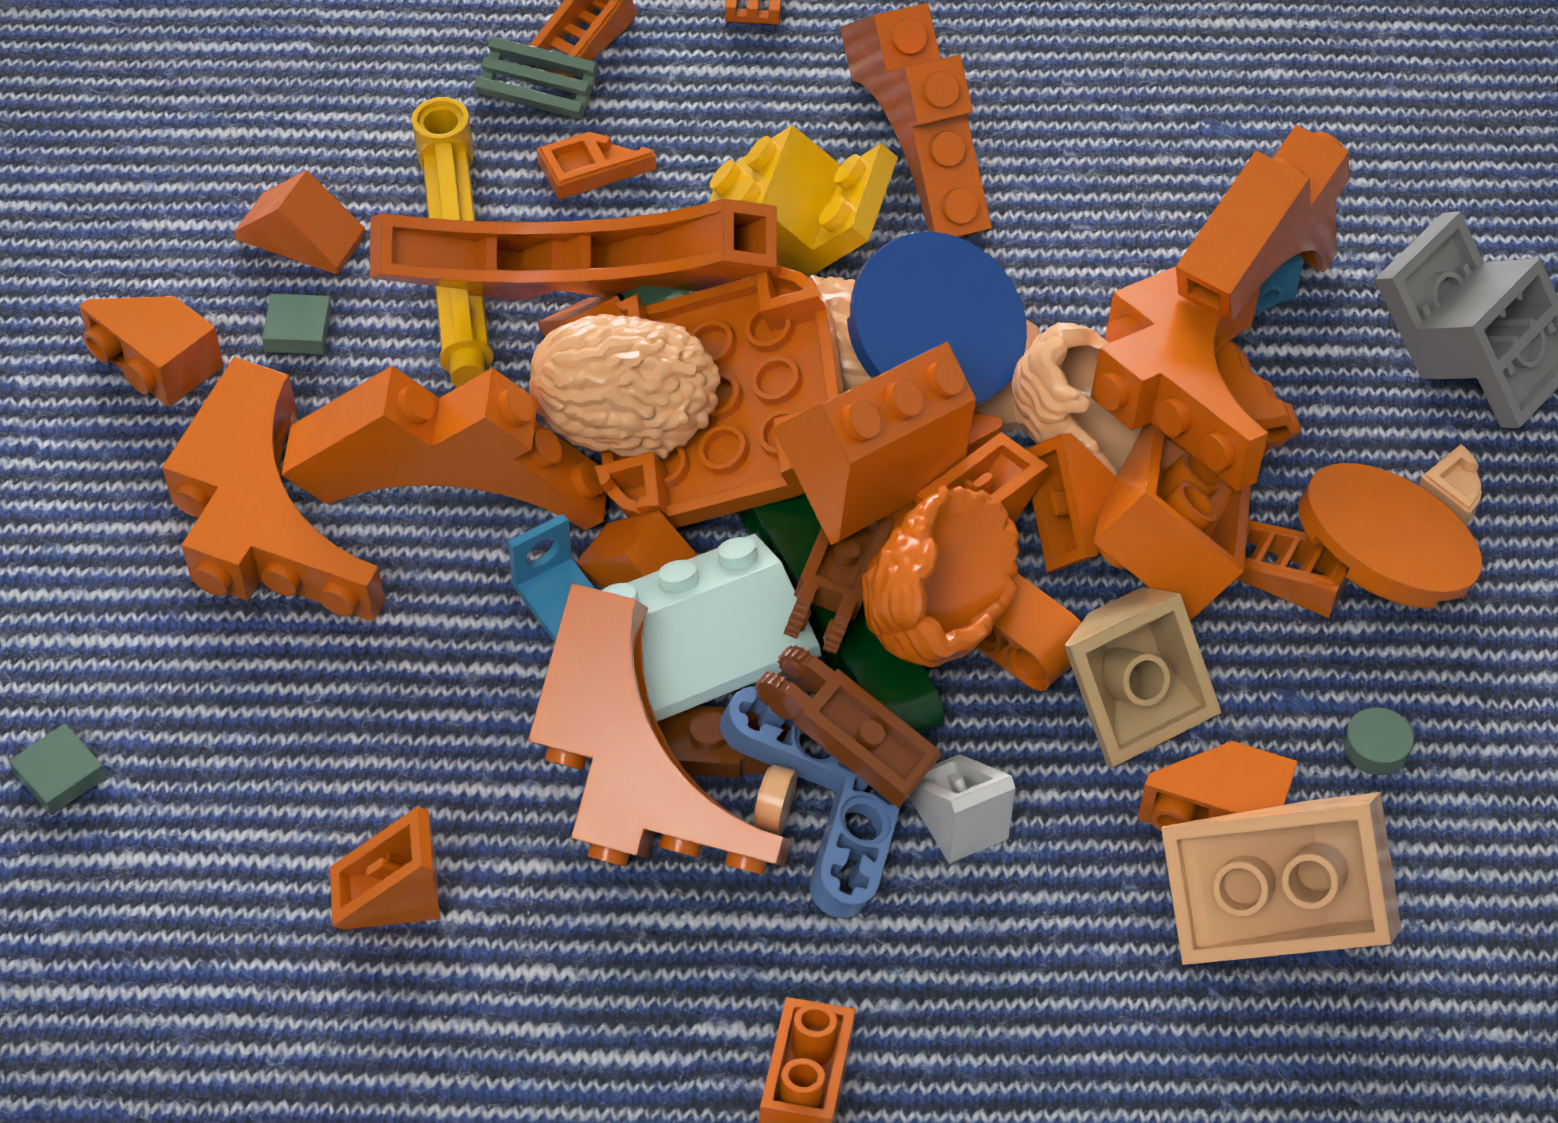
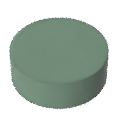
(1378, 741)

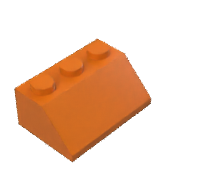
(880, 441)

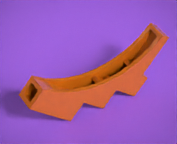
(594, 257)

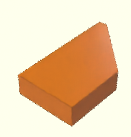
(590, 163)

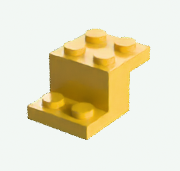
(819, 203)

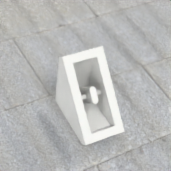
(965, 805)

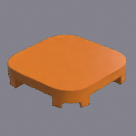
(773, 363)

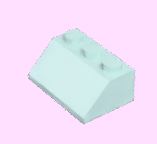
(714, 623)

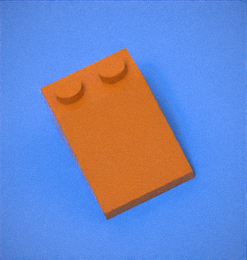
(1174, 522)

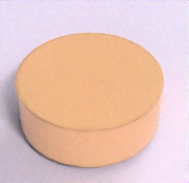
(775, 799)

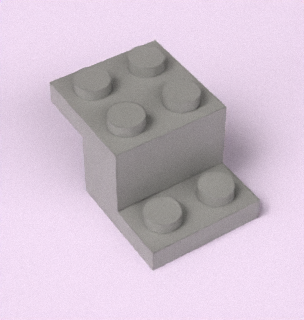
(1476, 318)

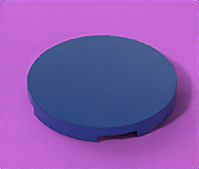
(935, 292)

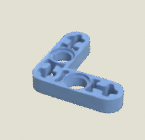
(837, 841)

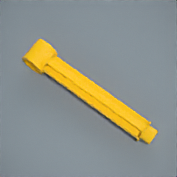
(445, 156)

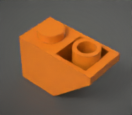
(154, 342)
(1216, 784)

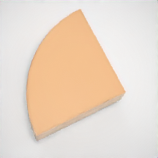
(1456, 483)

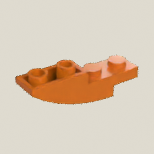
(807, 1063)

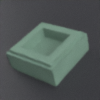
(297, 324)
(57, 769)

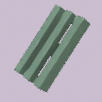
(542, 58)

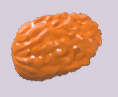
(942, 577)

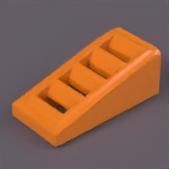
(603, 29)
(1300, 586)

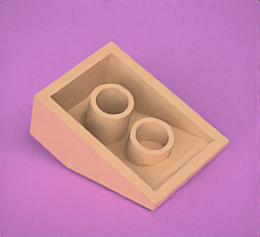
(1283, 880)

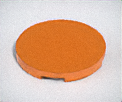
(1390, 535)

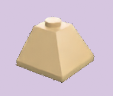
(1140, 672)

